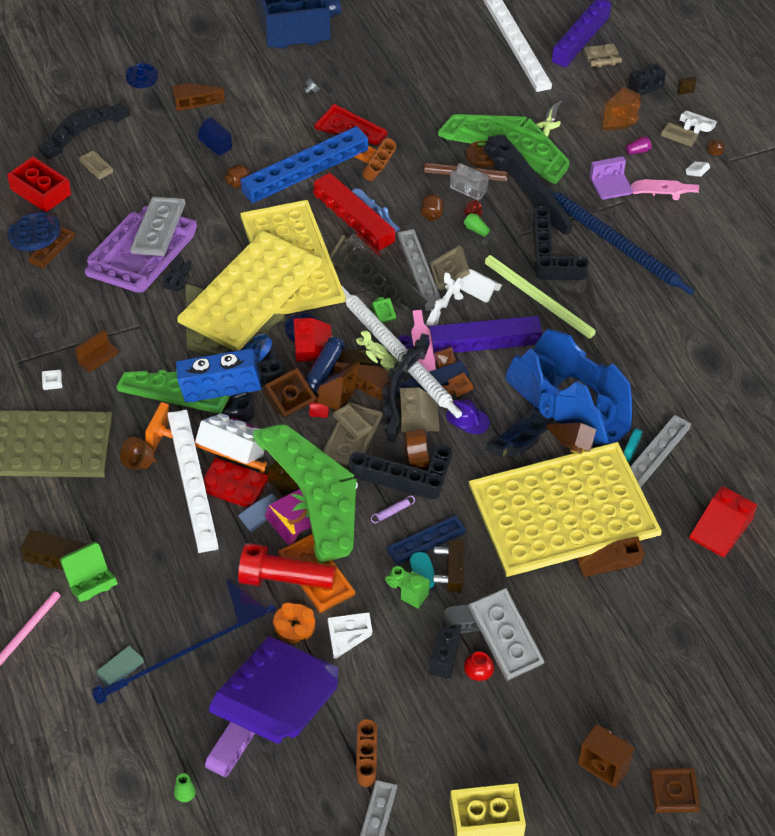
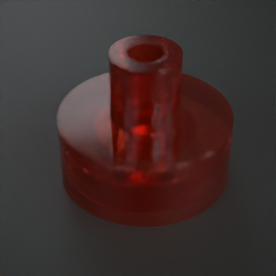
(473, 207)

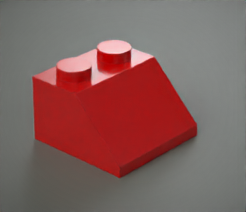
(310, 338)

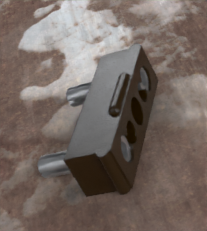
(455, 565)

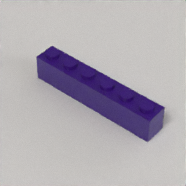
(581, 32)
(487, 334)

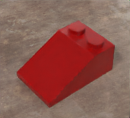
(723, 521)

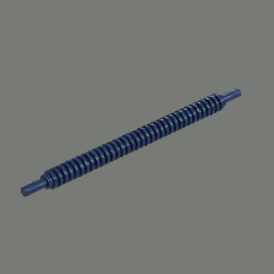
(621, 243)

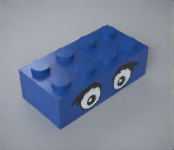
(218, 375)

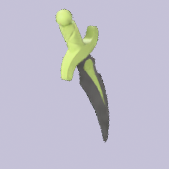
(550, 117)

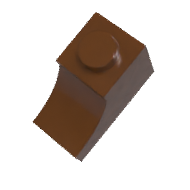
(416, 450)

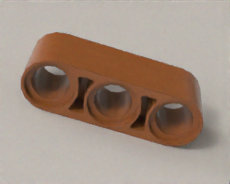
(379, 159)
(366, 762)

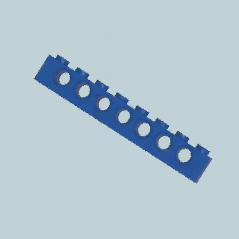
(304, 164)

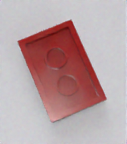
(234, 483)

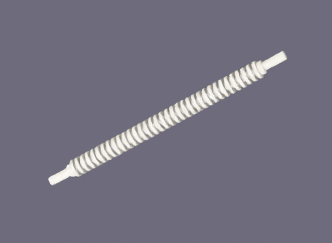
(397, 349)

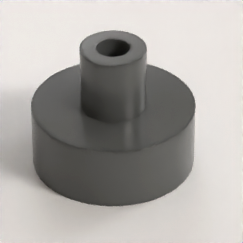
(312, 86)

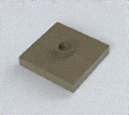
(452, 263)

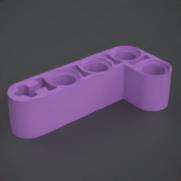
(228, 749)

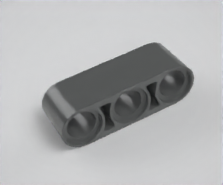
(460, 618)

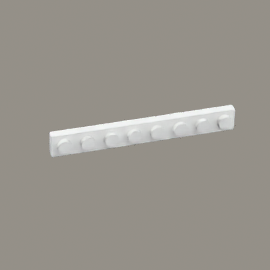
(192, 481)

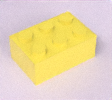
(487, 811)

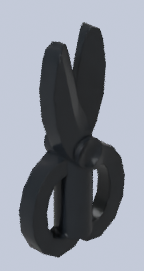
(179, 273)

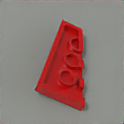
(339, 120)

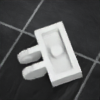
(700, 122)

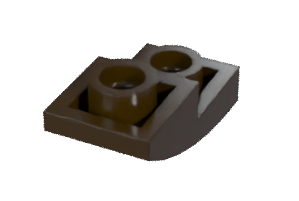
(353, 356)

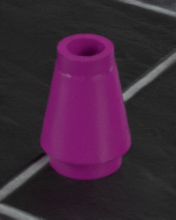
(639, 146)

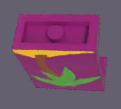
(289, 516)

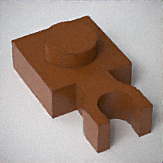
(459, 385)

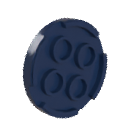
(34, 231)

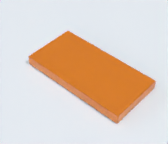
(321, 598)

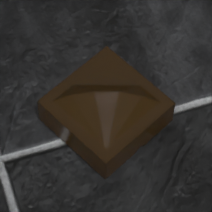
(686, 85)

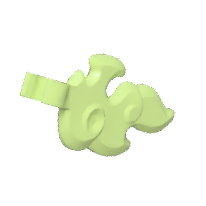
(377, 350)

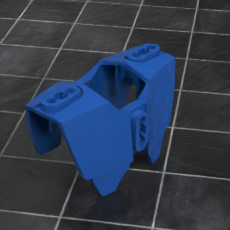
(558, 358)

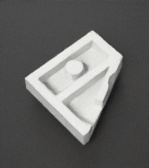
(348, 632)

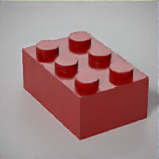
(39, 184)

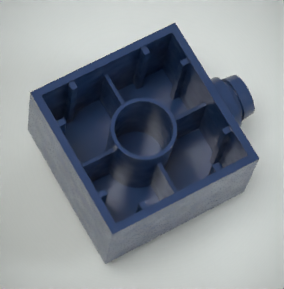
(296, 21)

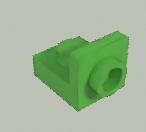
(383, 310)

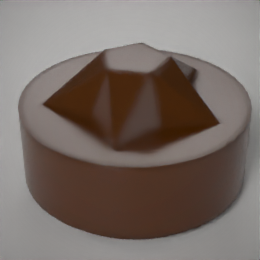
(715, 147)

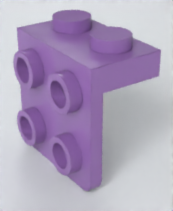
(609, 178)

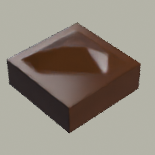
(444, 357)

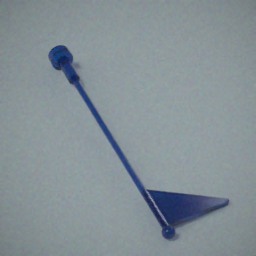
(245, 609)

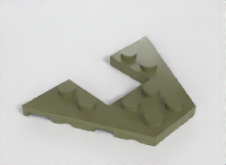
(207, 346)

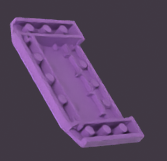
(116, 264)

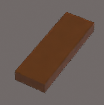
(43, 256)

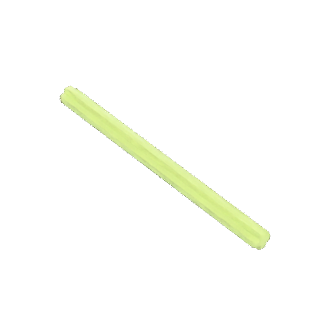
(540, 297)

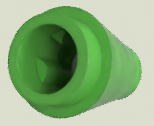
(476, 224)
(184, 788)

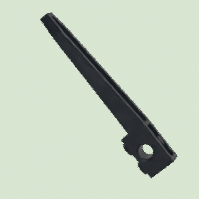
(509, 159)

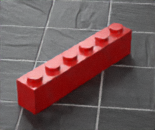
(354, 211)

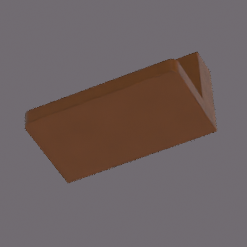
(95, 351)

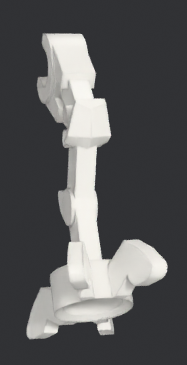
(452, 287)

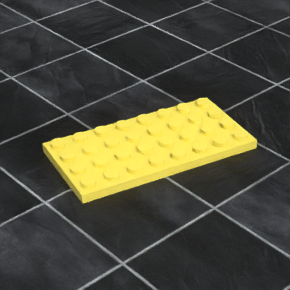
(297, 226)
(249, 291)

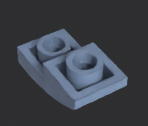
(255, 514)

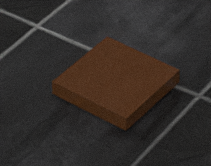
(674, 790)

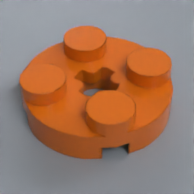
(291, 612)

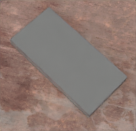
(158, 226)
(506, 634)

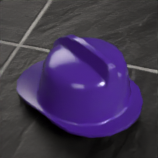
(471, 420)

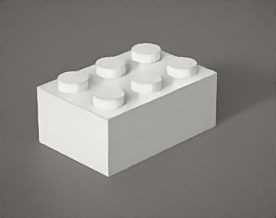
(229, 438)

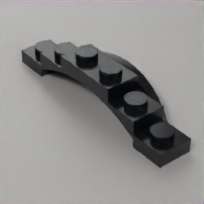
(77, 123)
(395, 378)
(520, 436)

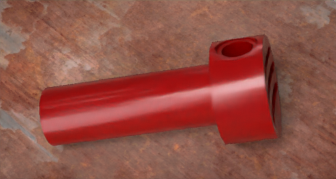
(257, 565)

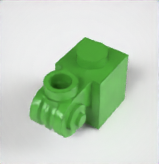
(413, 586)

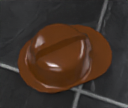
(137, 454)

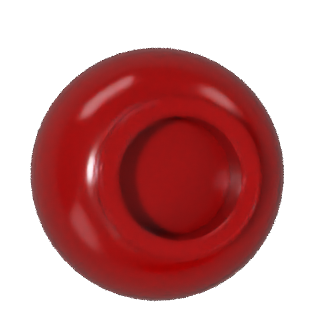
(479, 666)

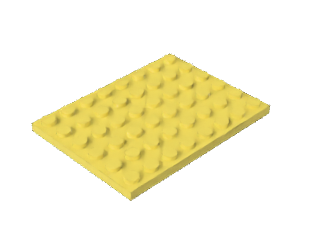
(562, 508)

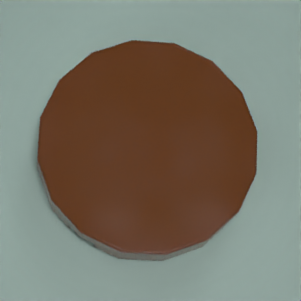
(477, 156)

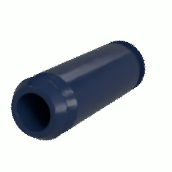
(324, 363)

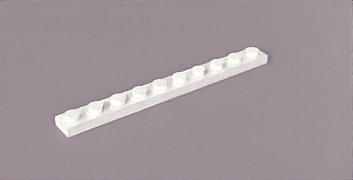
(518, 45)

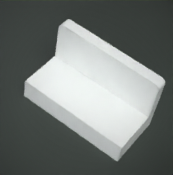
(479, 285)

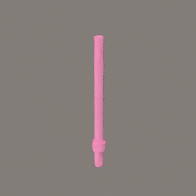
(28, 626)

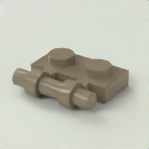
(602, 55)

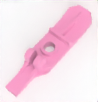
(663, 187)
(418, 329)

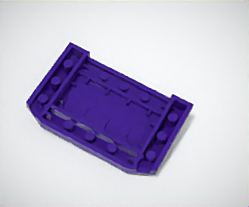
(276, 691)

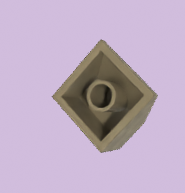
(418, 410)

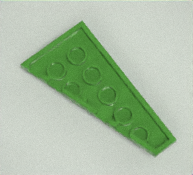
(165, 387)

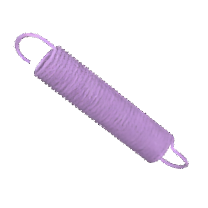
(392, 509)

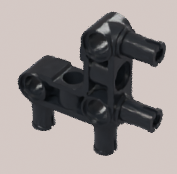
(243, 404)

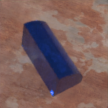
(215, 136)

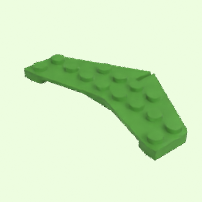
(528, 140)
(324, 484)

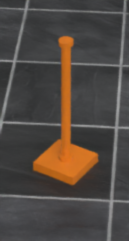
(158, 429)

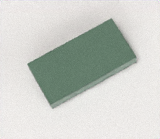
(120, 666)

